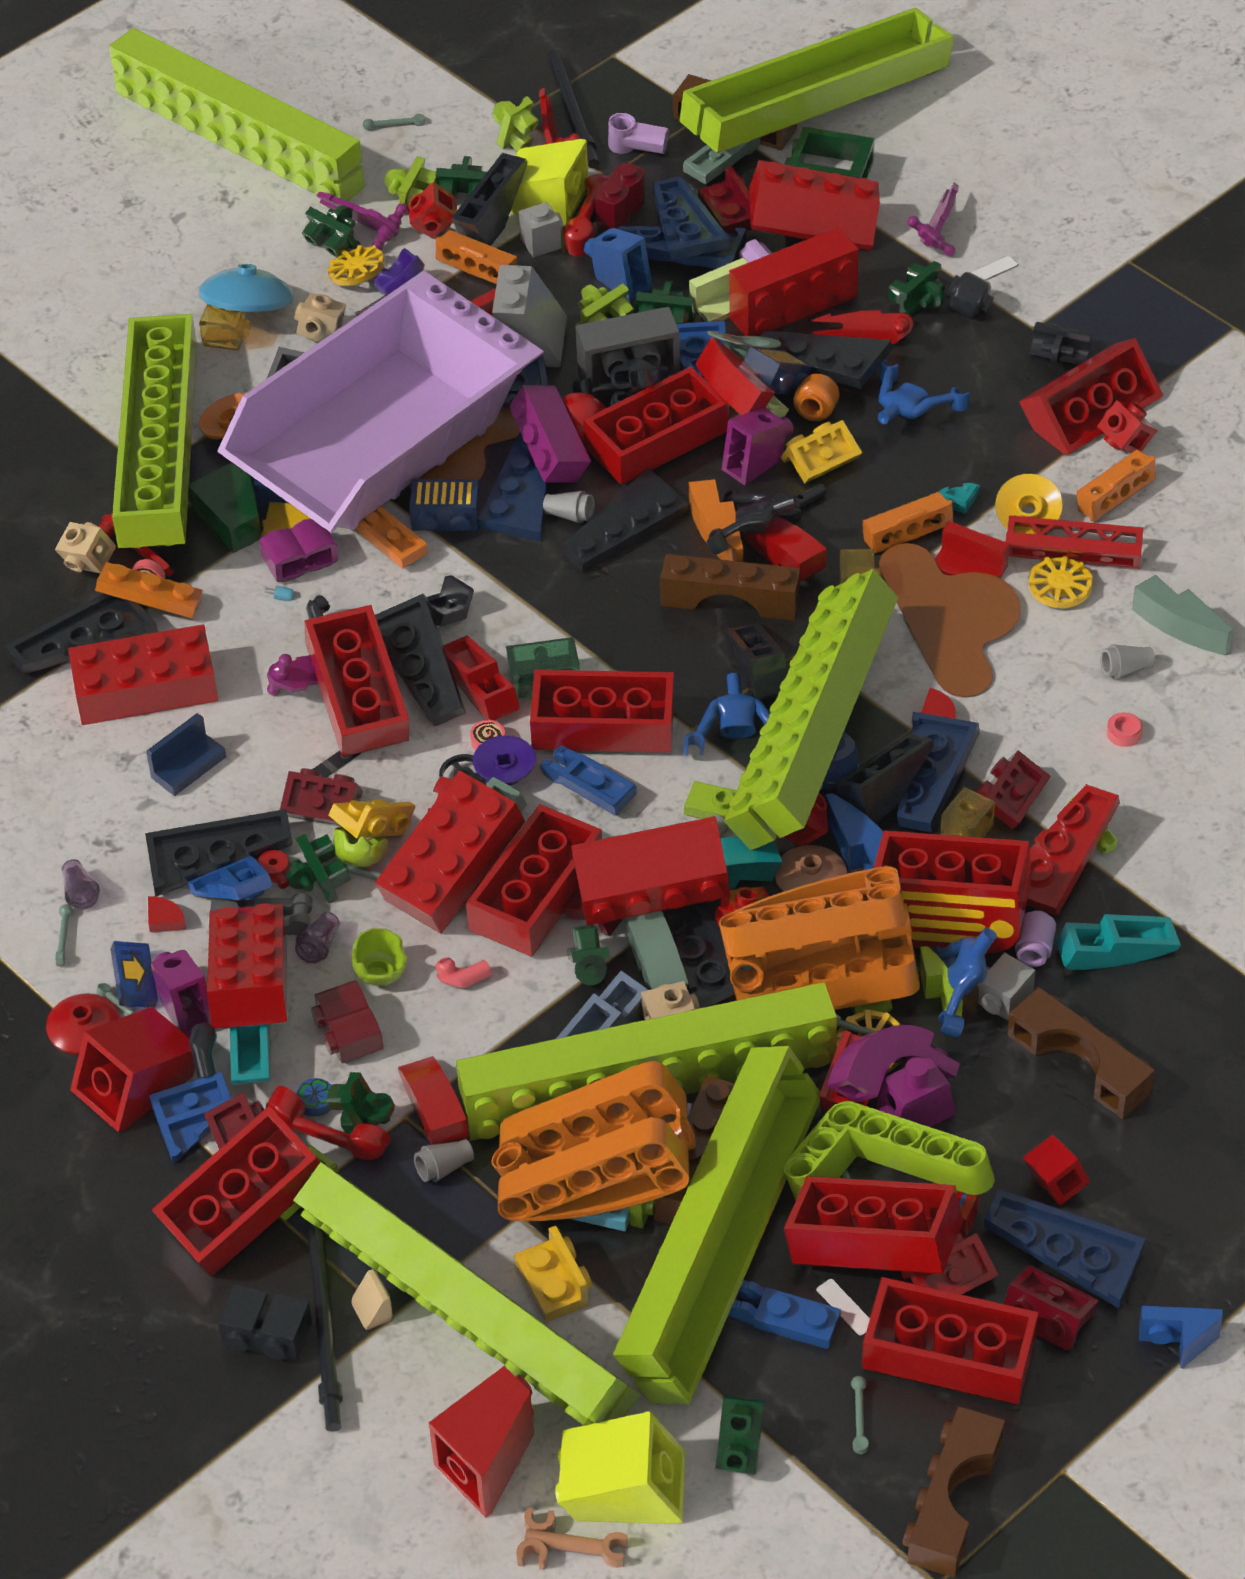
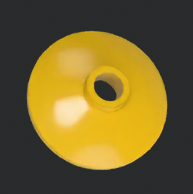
(1028, 491)

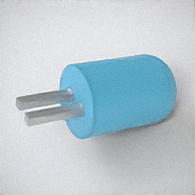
(281, 593)

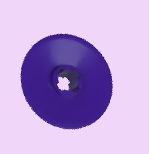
(504, 758)

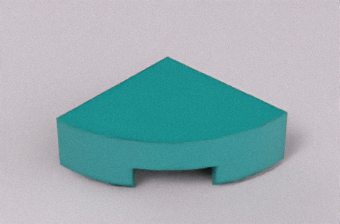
(962, 496)

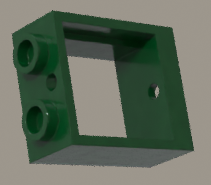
(833, 145)

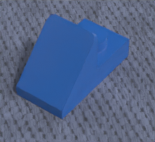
(1190, 1327)

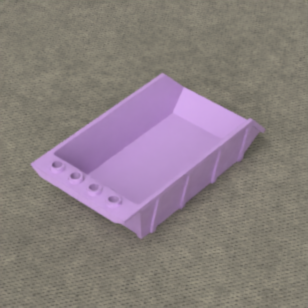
(377, 402)

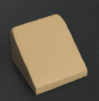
(372, 1301)

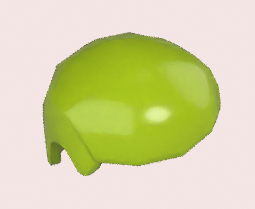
(358, 851)
(378, 957)

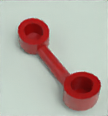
(580, 229)
(364, 1142)

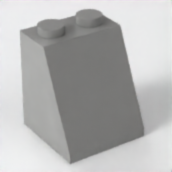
(530, 310)

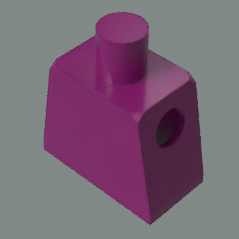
(754, 444)
(180, 977)
(917, 1093)

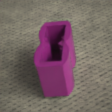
(298, 550)

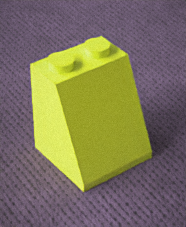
(553, 176)
(622, 1472)

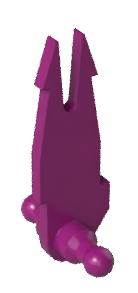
(387, 227)
(930, 232)
(291, 674)

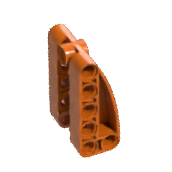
(830, 931)
(596, 1148)

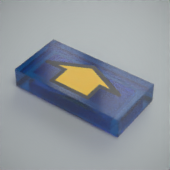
(134, 974)

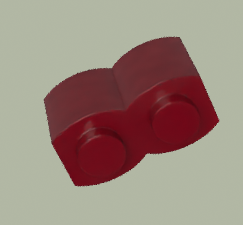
(620, 196)
(347, 1022)

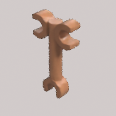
(541, 1536)

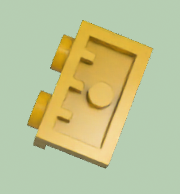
(822, 451)
(373, 817)
(554, 1276)

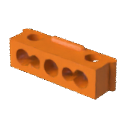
(472, 255)
(1116, 485)
(907, 522)

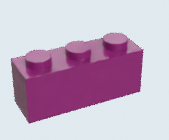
(549, 434)

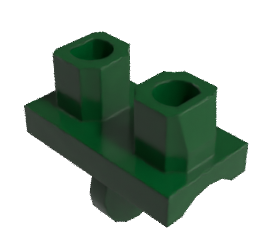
(461, 177)
(336, 225)
(921, 290)
(680, 306)
(329, 877)
(588, 955)
(359, 1103)
(740, 1434)

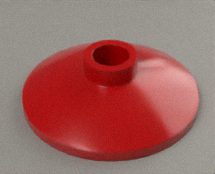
(67, 1029)

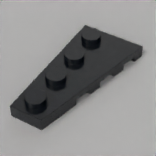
(421, 658)
(197, 849)

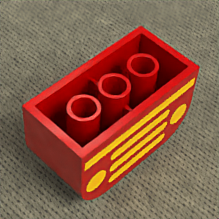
(960, 885)

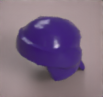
(401, 271)

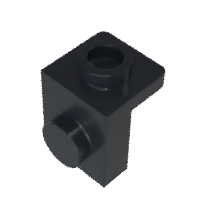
(452, 602)

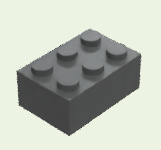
(613, 341)

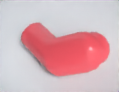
(462, 977)

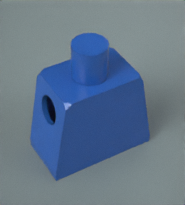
(620, 259)

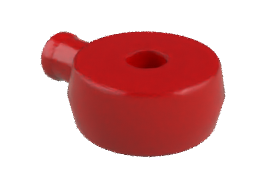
(277, 866)

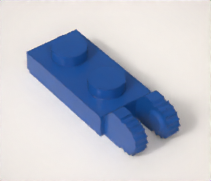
(589, 780)
(786, 1314)

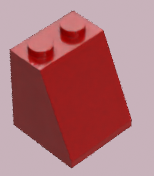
(129, 1062)
(484, 1437)

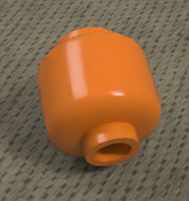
(816, 397)

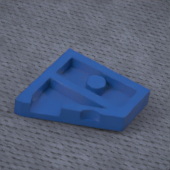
(235, 881)
(182, 1112)

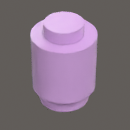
(1035, 938)

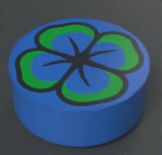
(313, 1095)

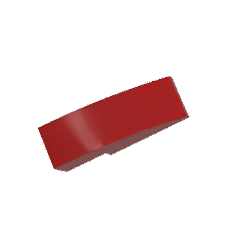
(733, 378)
(789, 547)
(480, 679)
(434, 1101)

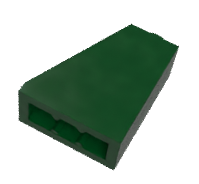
(227, 506)

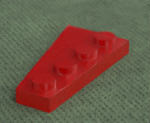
(1067, 846)

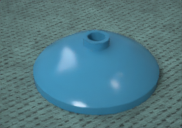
(246, 290)

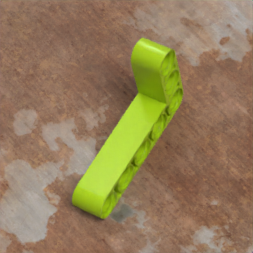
(892, 1141)

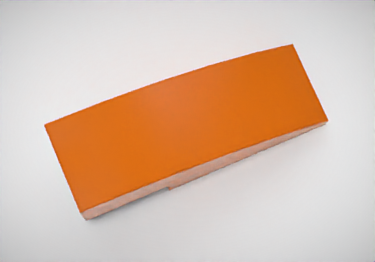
(711, 514)

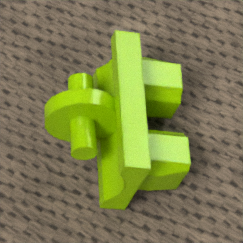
(515, 123)
(408, 184)
(599, 304)

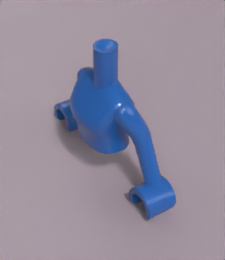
(910, 400)
(734, 713)
(963, 974)

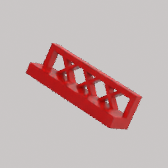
(1089, 551)

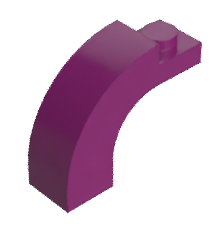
(865, 1061)

